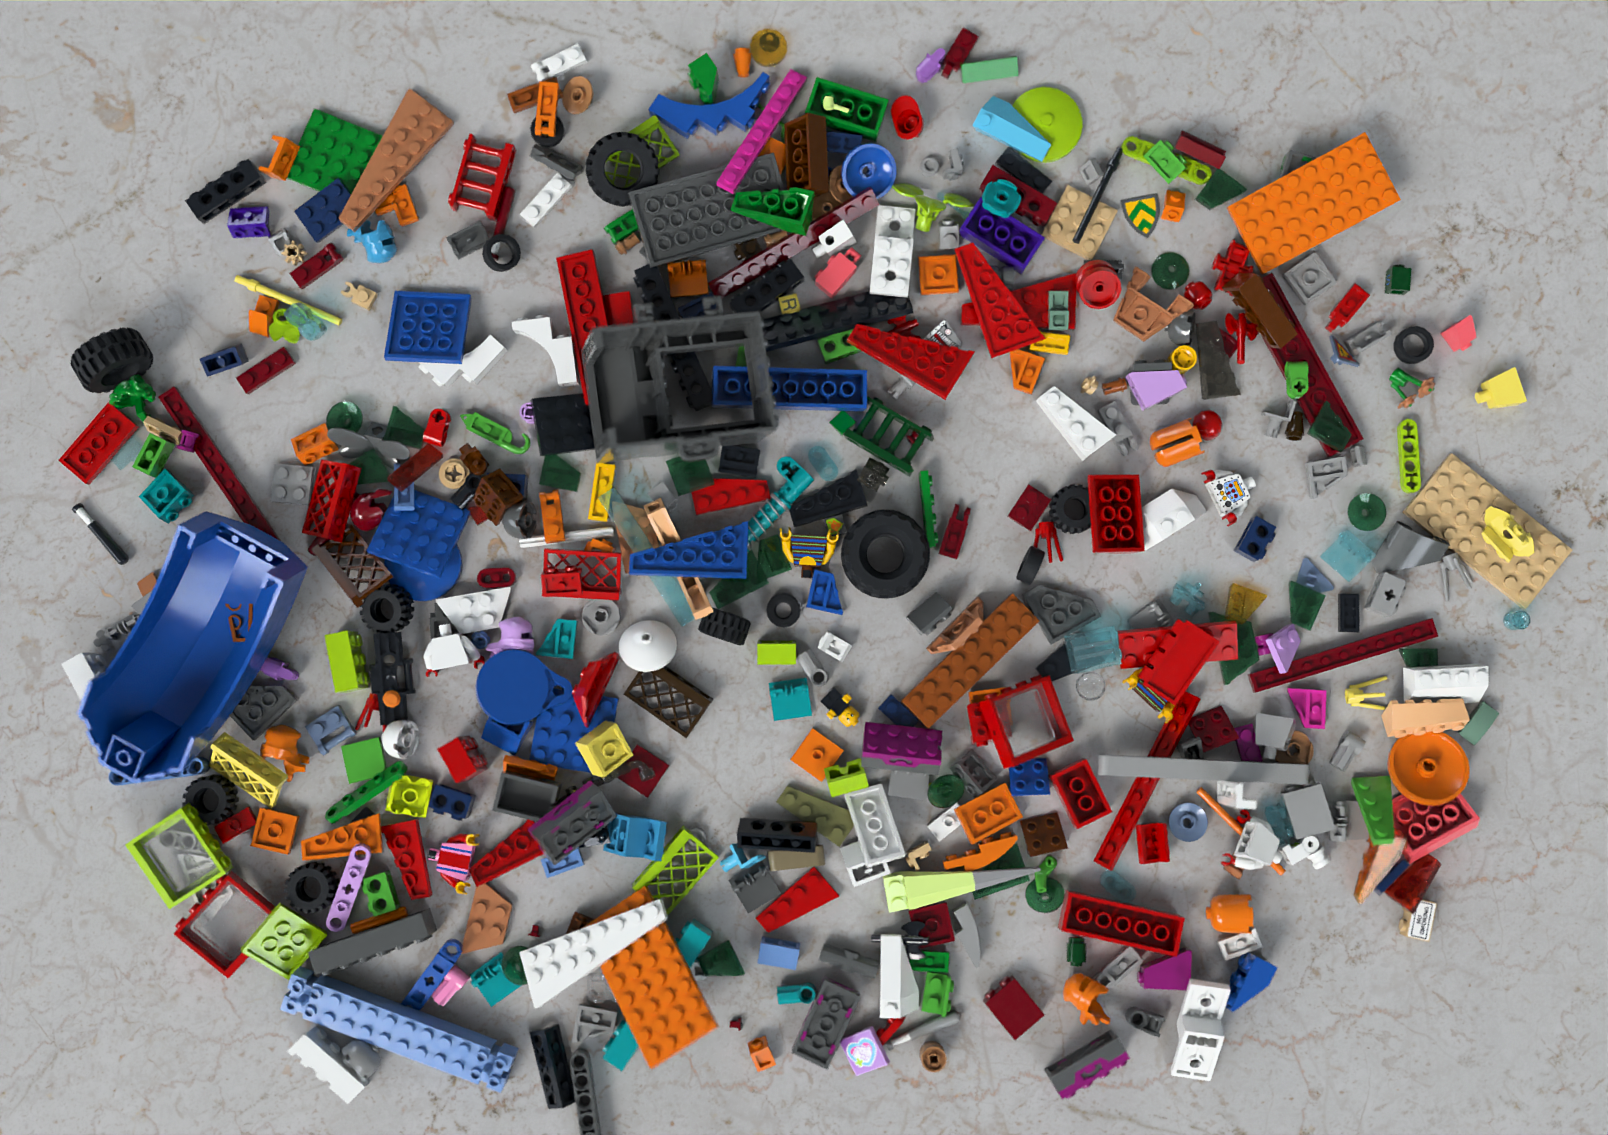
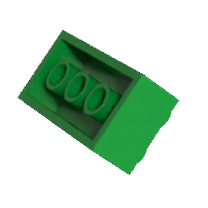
(864, 114)

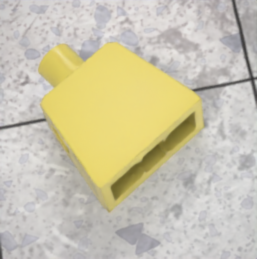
(1502, 390)

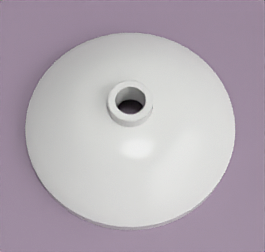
(650, 653)

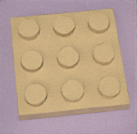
(1068, 217)

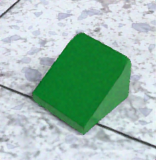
(842, 422)

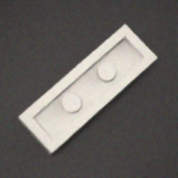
(546, 200)

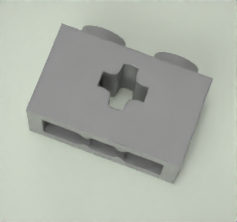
(1377, 600)

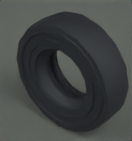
(548, 141)
(783, 598)

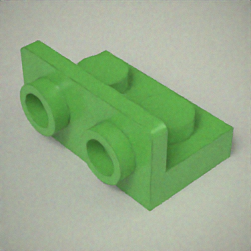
(1166, 161)
(937, 993)

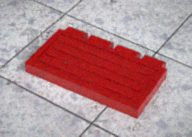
(1179, 662)

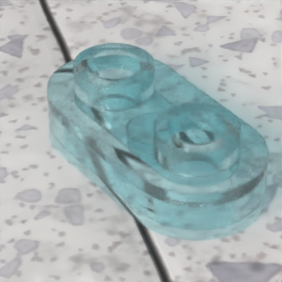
(823, 463)
(1117, 885)

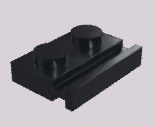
(739, 461)

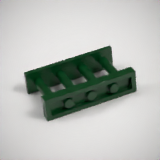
(888, 454)

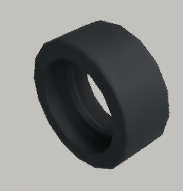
(515, 249)
(1421, 333)
(1030, 565)

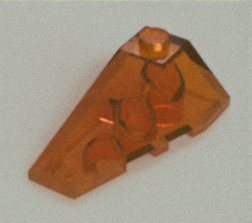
(1377, 864)

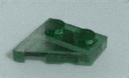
(1219, 190)
(1329, 428)
(404, 430)
(771, 558)
(721, 961)

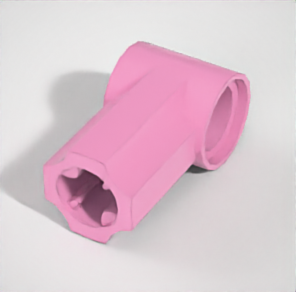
(454, 981)

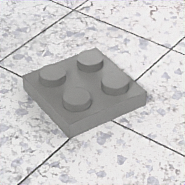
(1309, 278)
(292, 484)

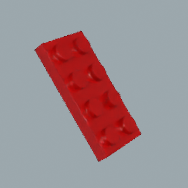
(98, 443)

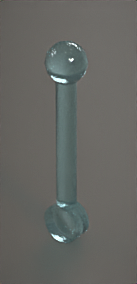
(940, 196)

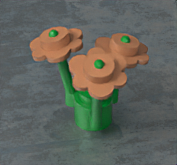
(1401, 378)

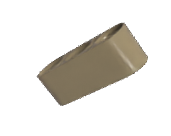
(792, 860)

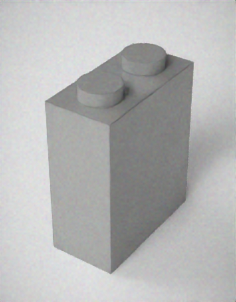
(1307, 810)

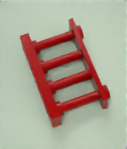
(496, 190)

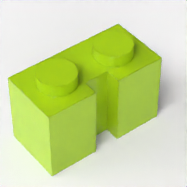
(846, 778)

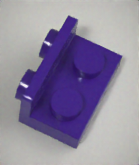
(248, 222)

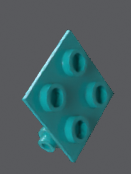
(790, 699)
(492, 981)

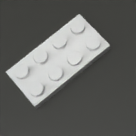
(874, 825)

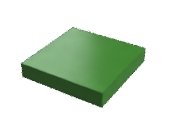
(363, 759)

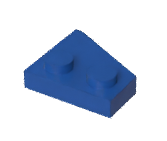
(824, 594)

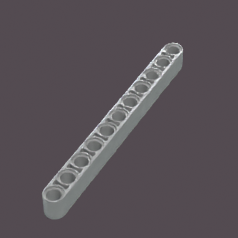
(1203, 769)

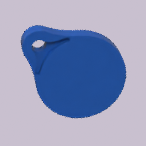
(518, 687)

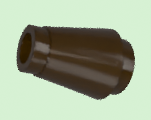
(1295, 428)

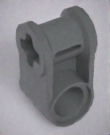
(1148, 1021)

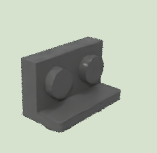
(973, 773)

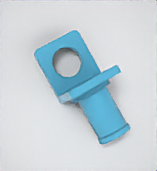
(740, 858)

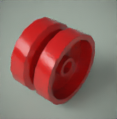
(1098, 284)

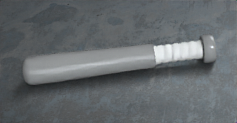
(924, 1029)

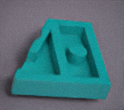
(560, 640)

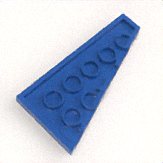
(704, 555)

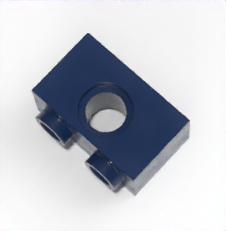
(224, 360)

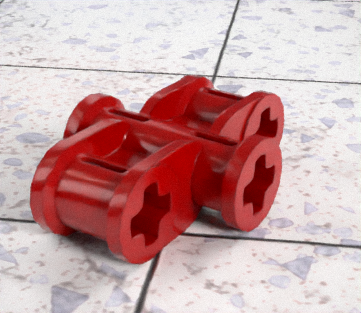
(1231, 264)

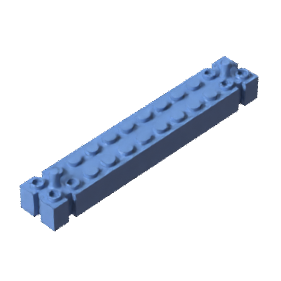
(399, 1029)

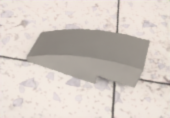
(968, 932)

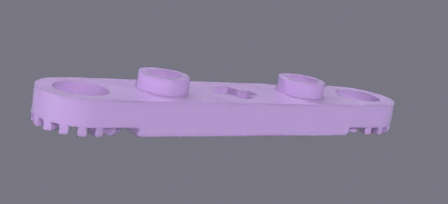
(345, 899)

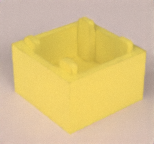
(604, 748)

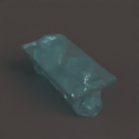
(1278, 816)

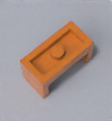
(282, 159)

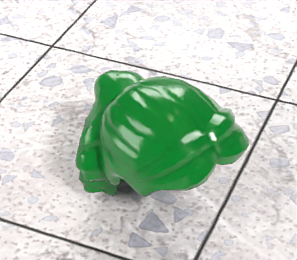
(131, 390)

